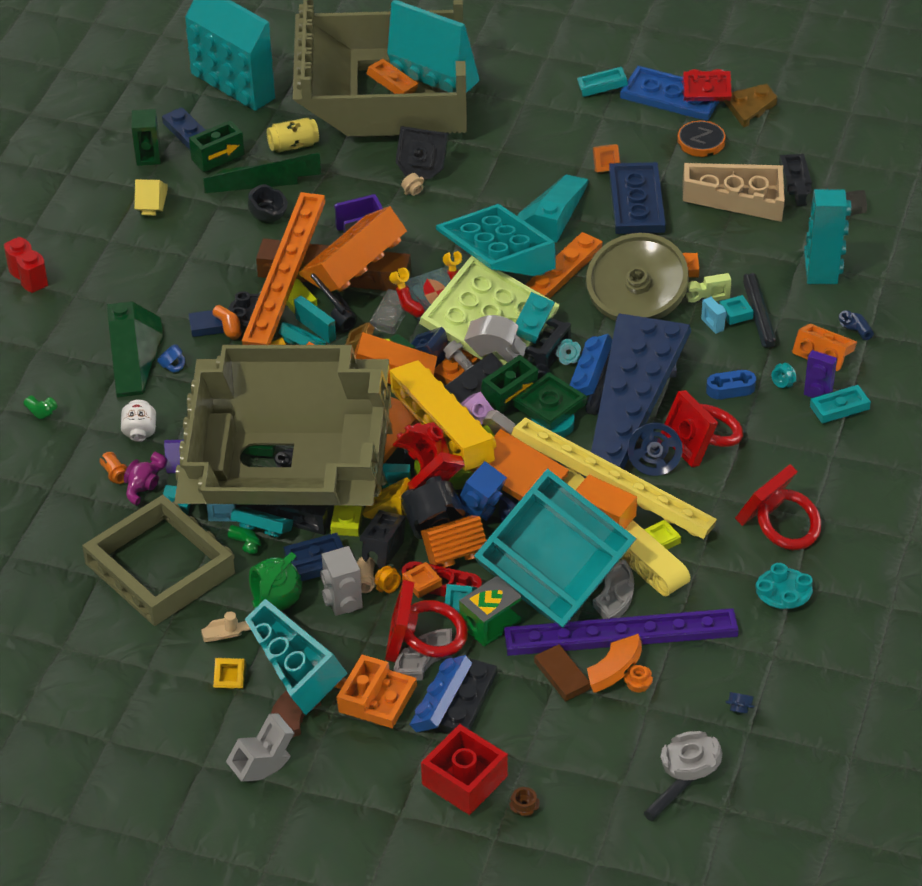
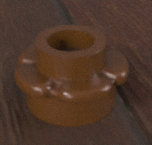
(524, 795)

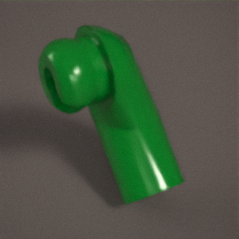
(40, 409)

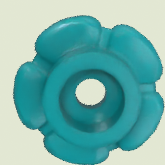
(565, 358)
(783, 375)

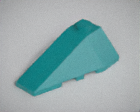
(555, 206)

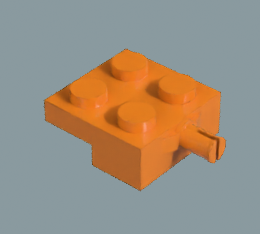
(375, 692)

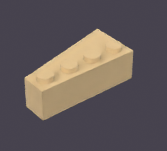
(736, 188)

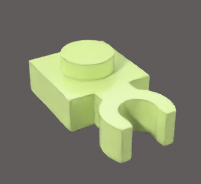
(714, 286)

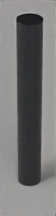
(666, 798)

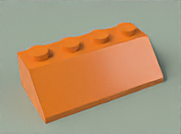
(355, 250)

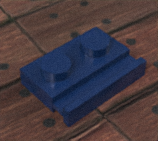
(309, 554)

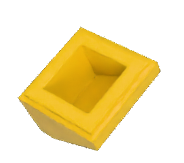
(229, 673)

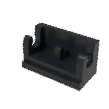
(546, 346)
(383, 537)

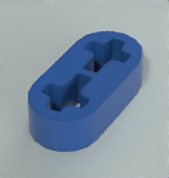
(731, 384)

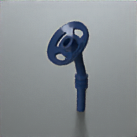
(655, 448)

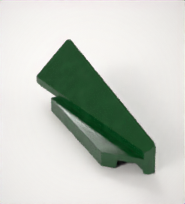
(272, 174)

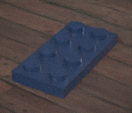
(636, 198)

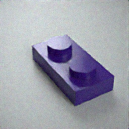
(819, 374)

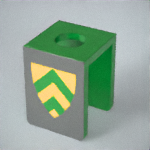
(489, 610)

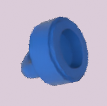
(169, 356)

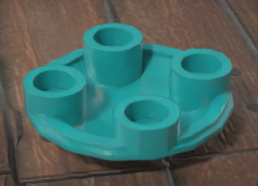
(784, 587)

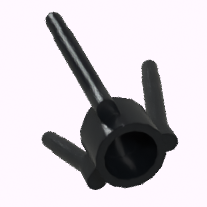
(342, 314)

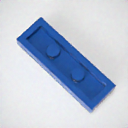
(591, 364)
(440, 693)

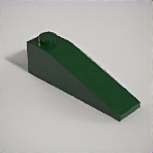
(134, 345)

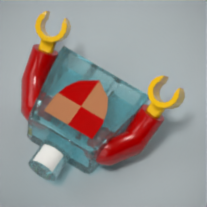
(421, 291)

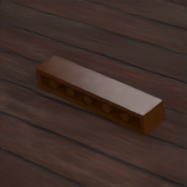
(374, 278)

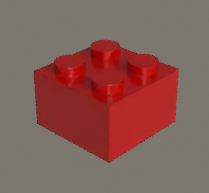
(464, 769)

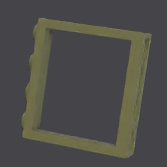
(180, 594)

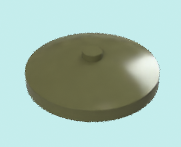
(637, 276)

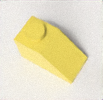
(150, 196)

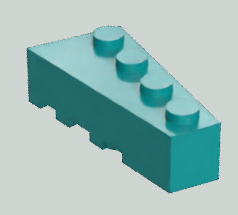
(826, 236)
(299, 659)

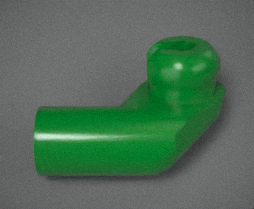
(249, 537)

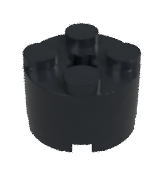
(431, 505)

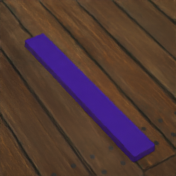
(602, 632)

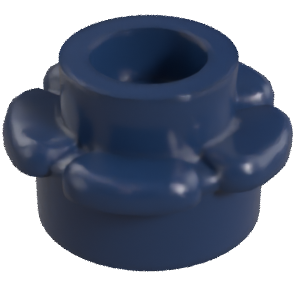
(740, 702)

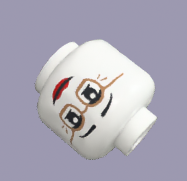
(138, 419)

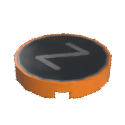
(701, 138)

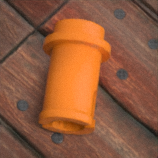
(114, 467)

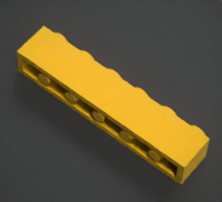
(433, 403)

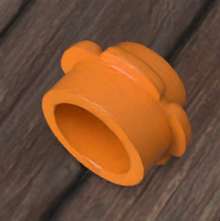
(640, 683)

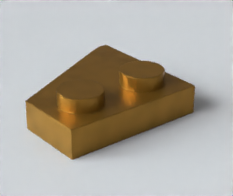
(751, 103)

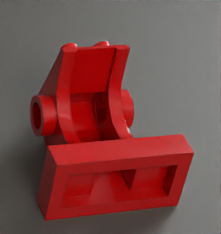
(423, 442)

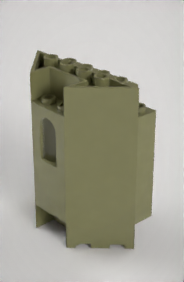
(286, 396)

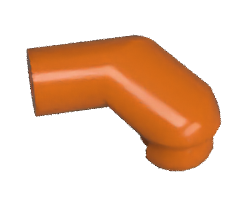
(230, 322)

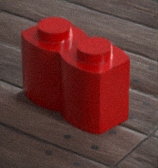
(26, 264)

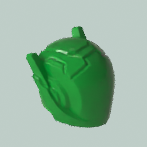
(276, 581)

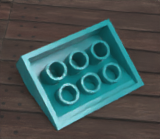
(429, 46)
(502, 241)

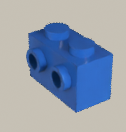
(482, 491)

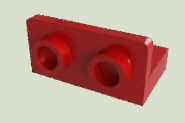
(707, 85)

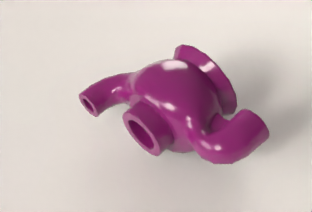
(143, 476)

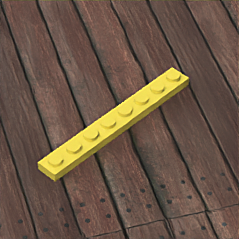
(582, 461)

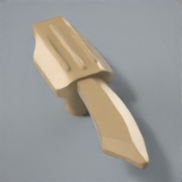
(224, 628)

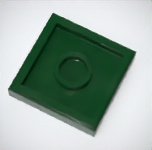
(549, 401)

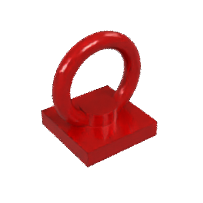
(696, 427)
(769, 498)
(405, 620)

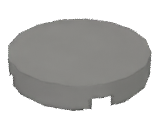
(691, 755)

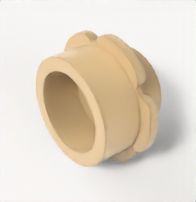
(412, 184)

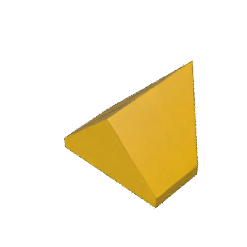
(388, 500)

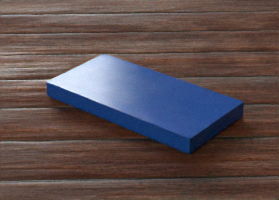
(664, 92)

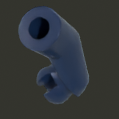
(857, 323)

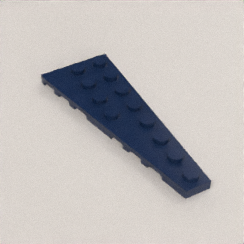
(636, 373)

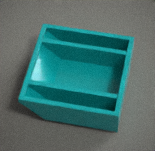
(231, 50)
(554, 548)

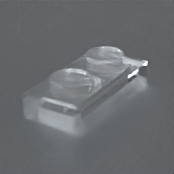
(388, 314)

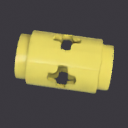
(281, 138)

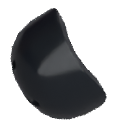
(266, 197)

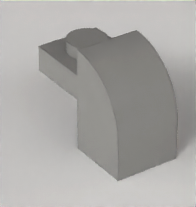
(495, 334)
(262, 755)

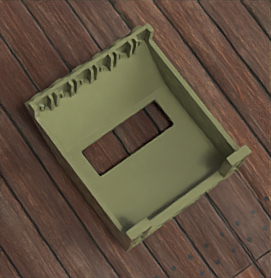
(326, 68)

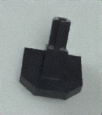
(421, 151)

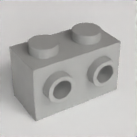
(341, 581)

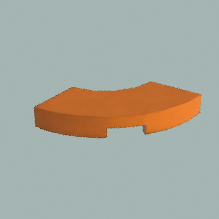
(617, 661)

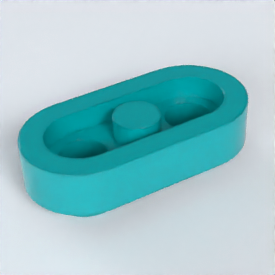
(294, 334)

